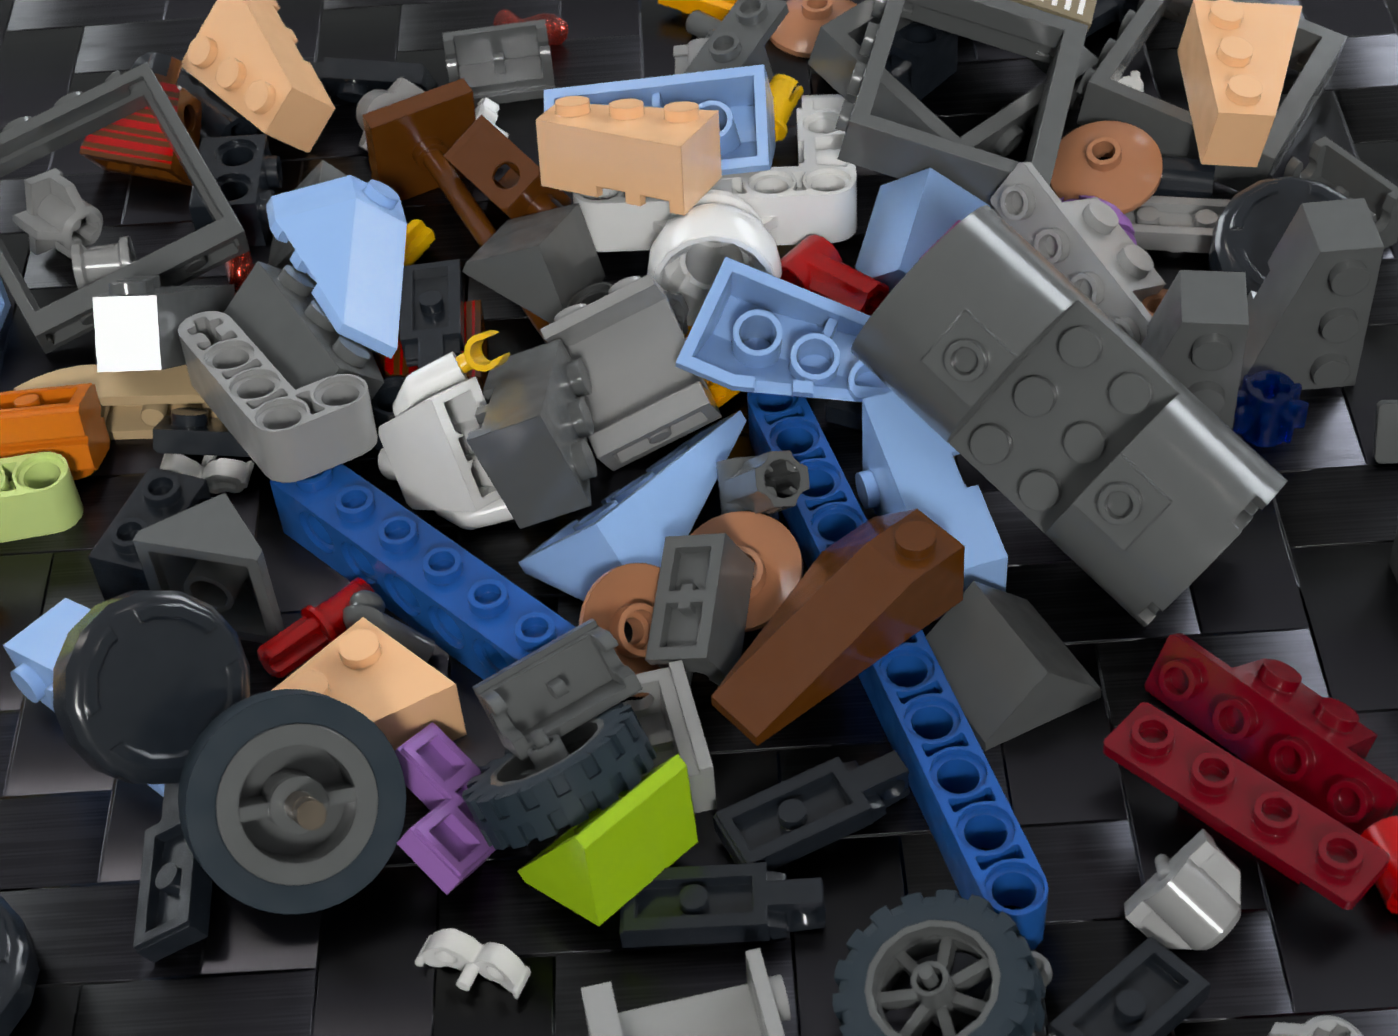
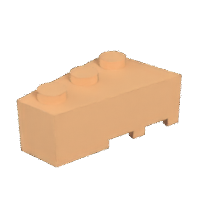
(258, 71)
(1234, 75)
(630, 149)
(382, 683)

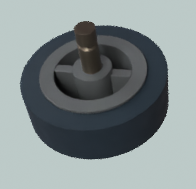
(292, 801)

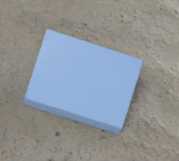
(909, 221)

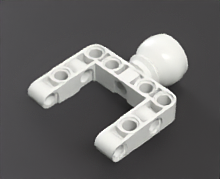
(740, 215)

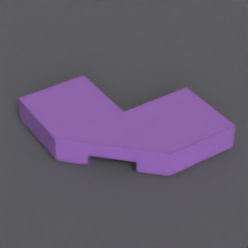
(447, 838)

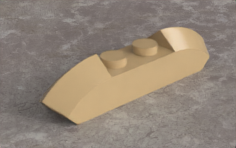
(129, 399)

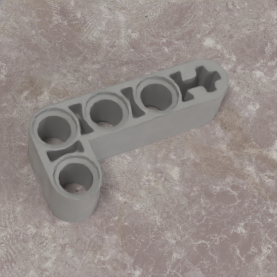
(280, 428)

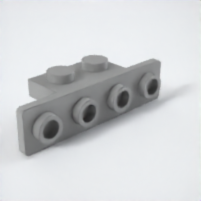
(1084, 245)

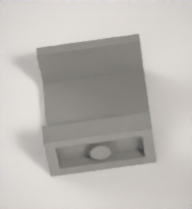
(630, 357)
(733, 1011)

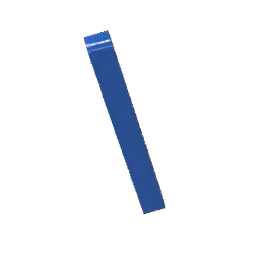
(913, 696)

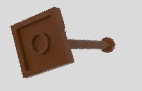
(409, 149)

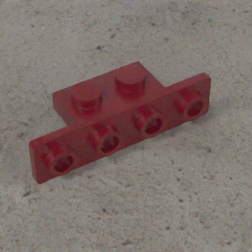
(1278, 729)
(1247, 806)

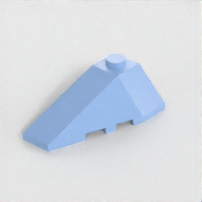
(776, 339)

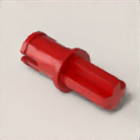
(308, 634)

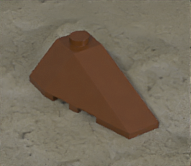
(842, 618)

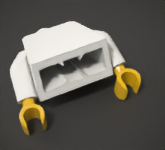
(429, 445)

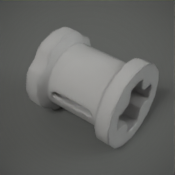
(99, 261)

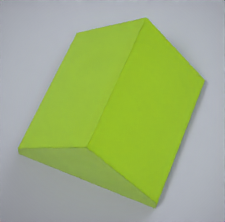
(619, 848)

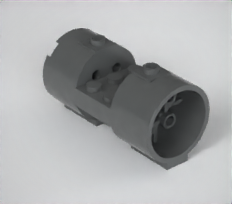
(1065, 414)

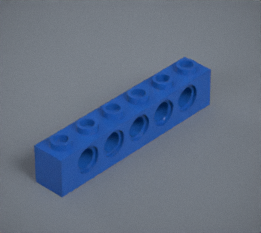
(415, 570)

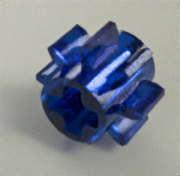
(1269, 408)

